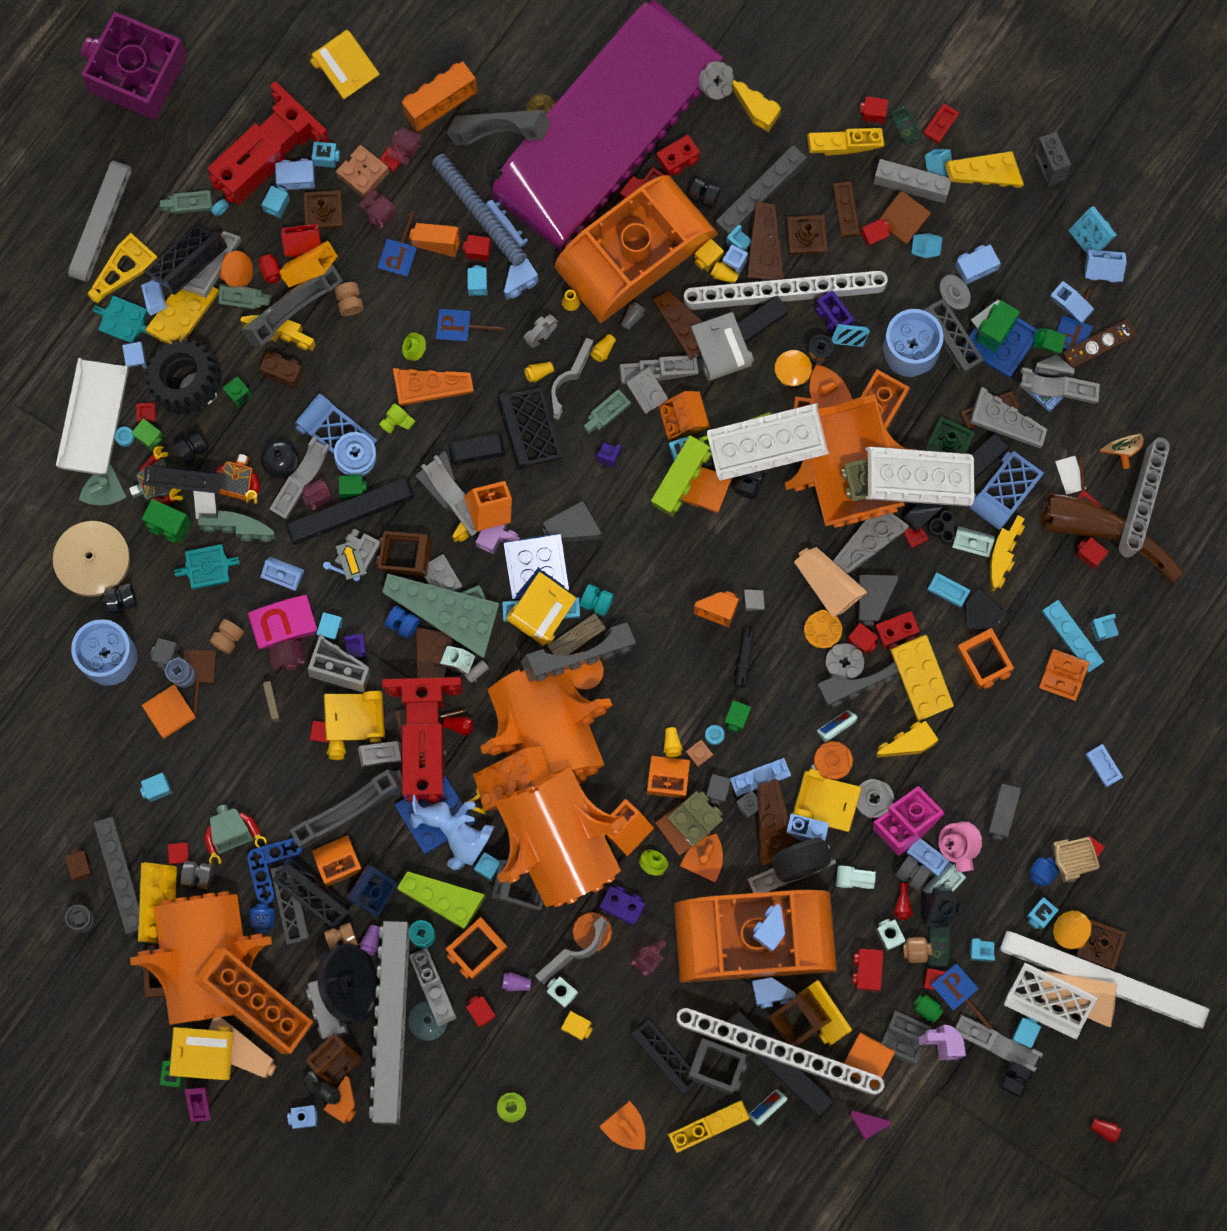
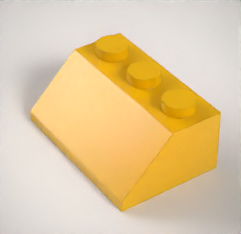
(838, 1026)

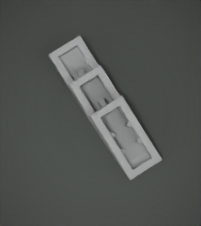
(662, 369)

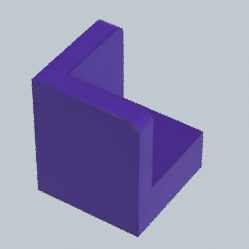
(608, 454)
(356, 646)

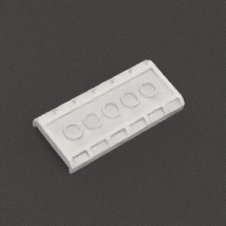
(92, 417)
(767, 442)
(920, 476)

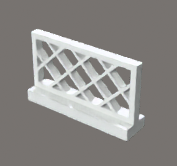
(1040, 1012)

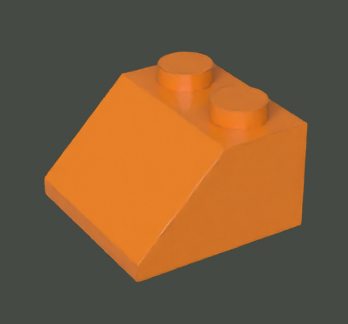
(718, 608)

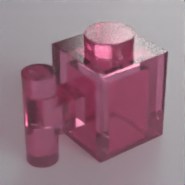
(405, 143)
(380, 210)
(316, 494)
(286, 654)
(649, 958)

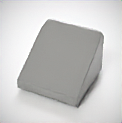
(754, 600)

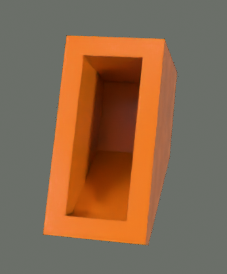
(345, 1108)

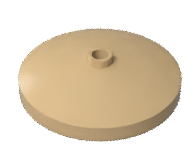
(92, 575)

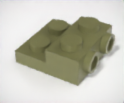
(857, 478)
(695, 818)

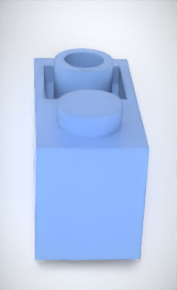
(520, 278)
(1071, 302)
(806, 828)
(772, 929)
(770, 991)

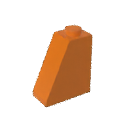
(436, 238)

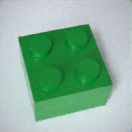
(997, 326)
(166, 521)

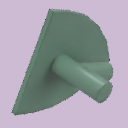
(102, 489)

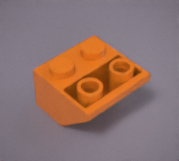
(683, 415)
(489, 506)
(668, 777)
(633, 831)
(337, 861)

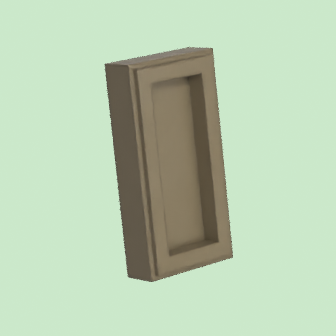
(271, 700)

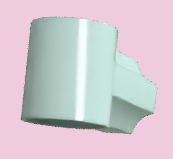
(850, 877)

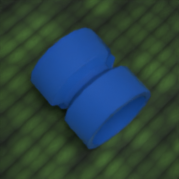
(401, 621)

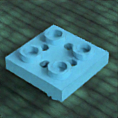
(1096, 231)

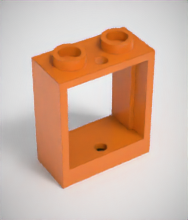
(976, 641)
(465, 970)

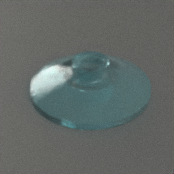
(419, 1028)

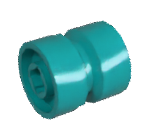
(596, 600)
(422, 934)

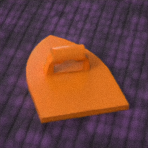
(827, 388)

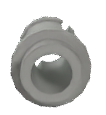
(476, 671)

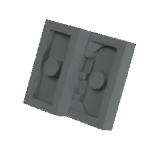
(903, 1037)

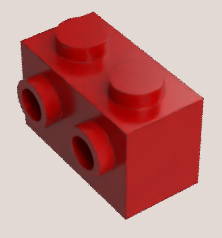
(678, 156)
(300, 239)
(897, 630)
(868, 970)

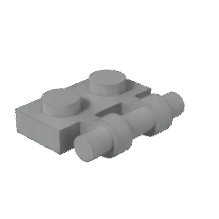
(367, 546)

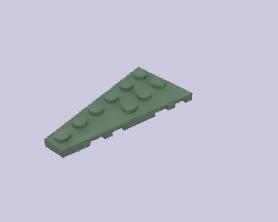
(451, 612)

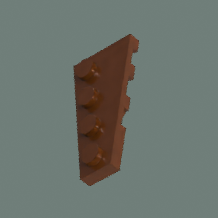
(765, 254)

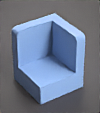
(735, 258)
(134, 354)

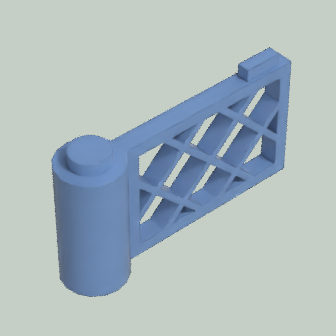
(317, 414)
(989, 507)

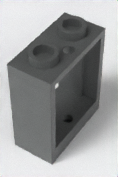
(1052, 154)
(501, 893)
(697, 1061)

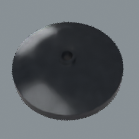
(347, 983)

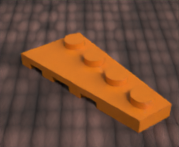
(430, 385)

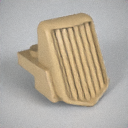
(1075, 858)

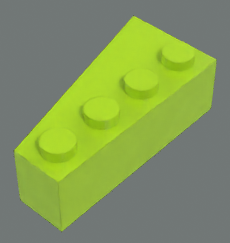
(680, 476)
(444, 899)

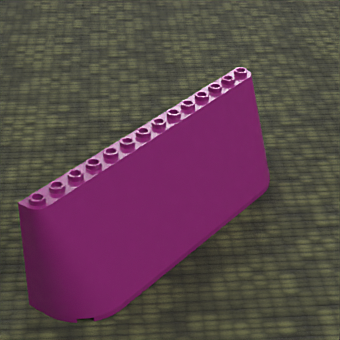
(605, 125)

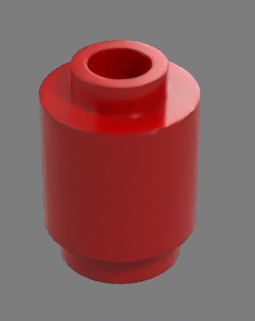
(270, 269)

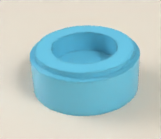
(220, 207)
(124, 436)
(714, 735)

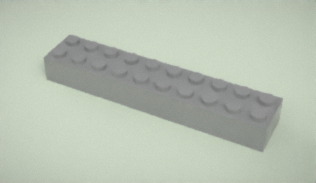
(391, 1023)

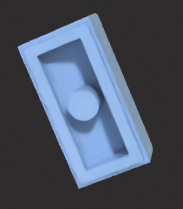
(282, 573)

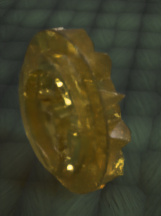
(539, 100)

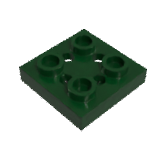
(952, 435)

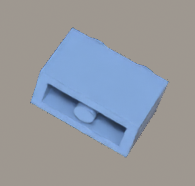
(295, 174)
(977, 264)
(1105, 265)

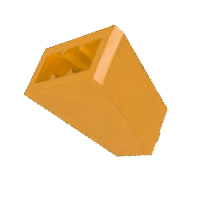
(308, 265)

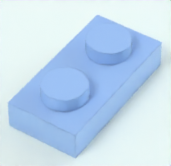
(928, 856)

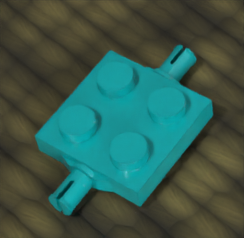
(122, 319)
(207, 567)

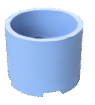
(915, 328)
(92, 643)

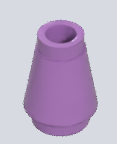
(370, 941)
(515, 982)

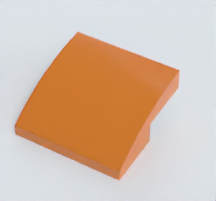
(707, 491)
(1064, 674)
(168, 711)
(869, 1057)

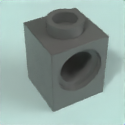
(718, 790)
(748, 805)

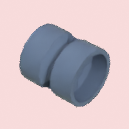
(180, 672)

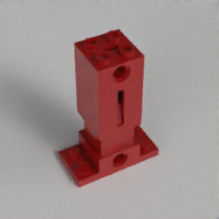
(254, 154)
(423, 735)

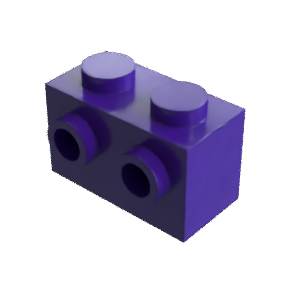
(833, 311)
(622, 905)

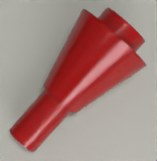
(903, 906)

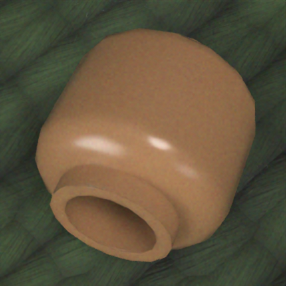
(917, 950)

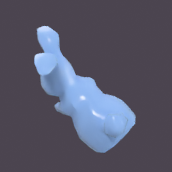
(463, 839)

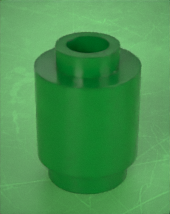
(928, 1008)

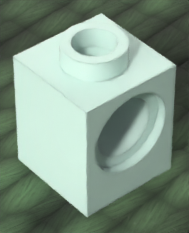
(457, 659)
(890, 943)
(567, 998)

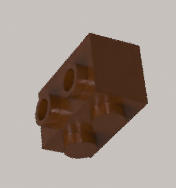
(281, 370)

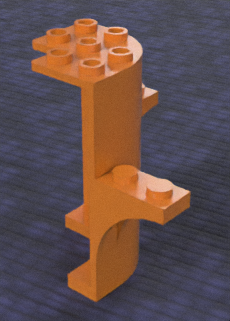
(847, 432)
(549, 717)
(558, 839)
(187, 939)

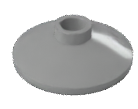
(955, 292)

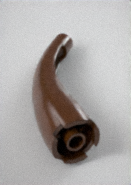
(1083, 518)

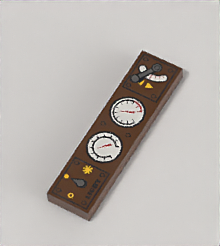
(1099, 343)

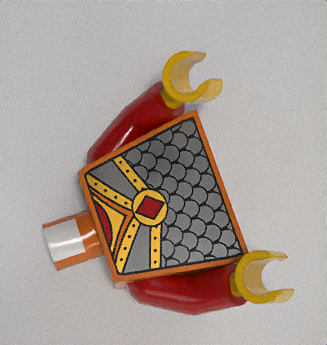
(239, 480)

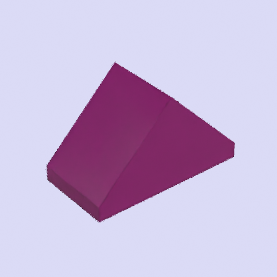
(198, 1104)
(867, 1124)

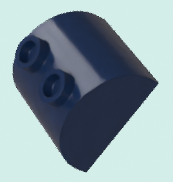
(372, 891)

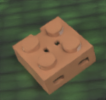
(368, 177)

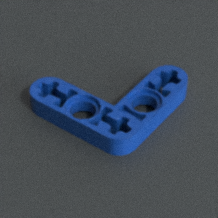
(266, 860)

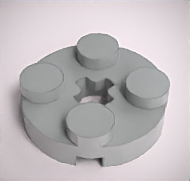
(724, 85)
(542, 329)
(840, 652)
(875, 787)

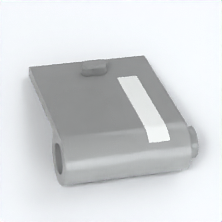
(721, 348)

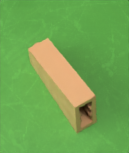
(829, 581)
(1105, 991)
(245, 1053)

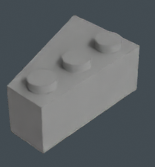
(337, 667)
(327, 1023)

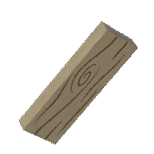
(577, 636)

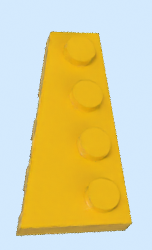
(987, 169)

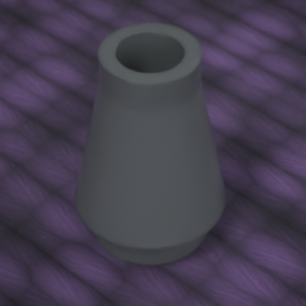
(632, 316)

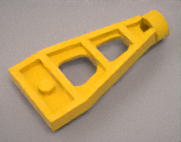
(137, 253)

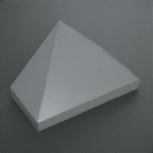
(1054, 366)

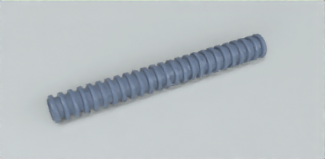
(479, 210)

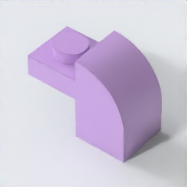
(490, 538)
(948, 1042)

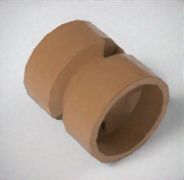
(348, 296)
(225, 638)
(344, 935)

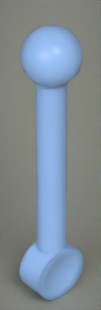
(327, 566)

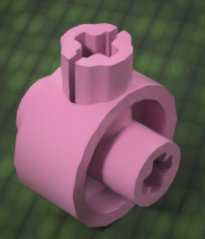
(960, 844)

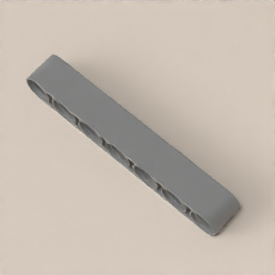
(99, 221)
(1139, 503)

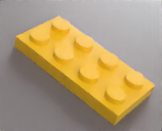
(180, 316)
(921, 677)
(156, 885)

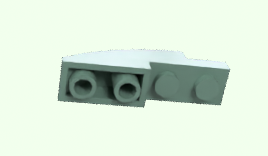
(245, 526)

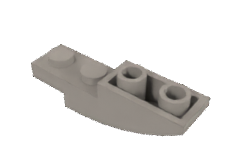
(432, 986)

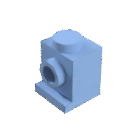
(310, 1117)

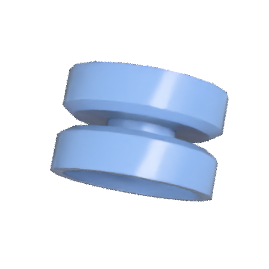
(355, 443)

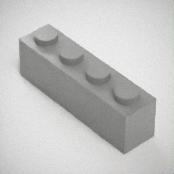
(912, 181)

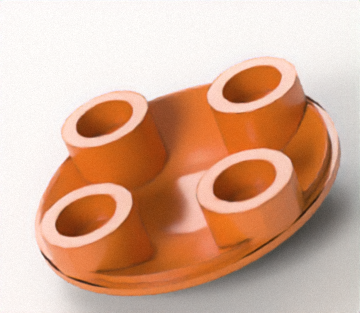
(236, 269)

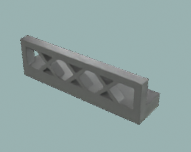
(949, 344)
(298, 908)

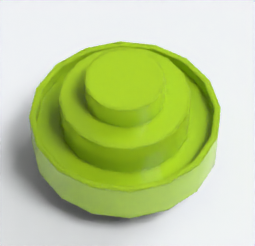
(414, 346)
(653, 862)
(511, 1107)

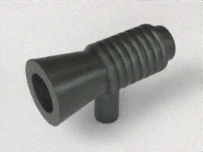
(322, 1088)

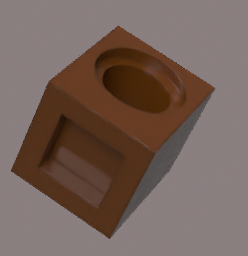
(78, 865)

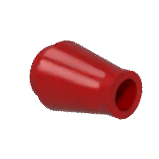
(461, 725)
(1107, 1130)

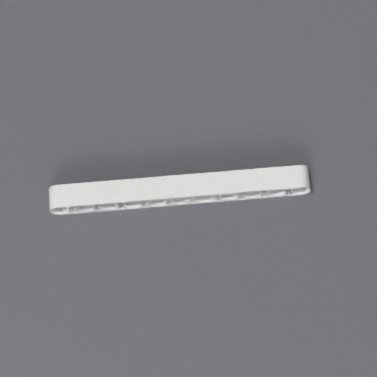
(792, 284)
(1126, 987)
(790, 1050)

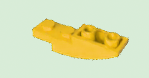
(845, 142)
(288, 332)
(1001, 559)
(709, 1126)

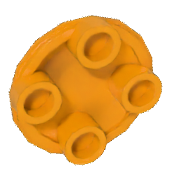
(793, 368)
(823, 629)
(1072, 930)

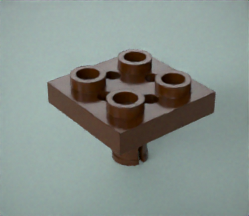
(323, 203)
(806, 227)
(1101, 944)

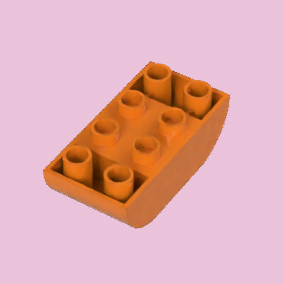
(633, 246)
(719, 943)

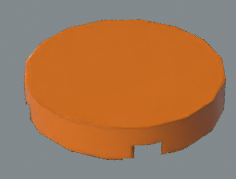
(587, 676)
(835, 766)
(585, 931)

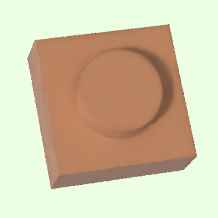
(699, 753)

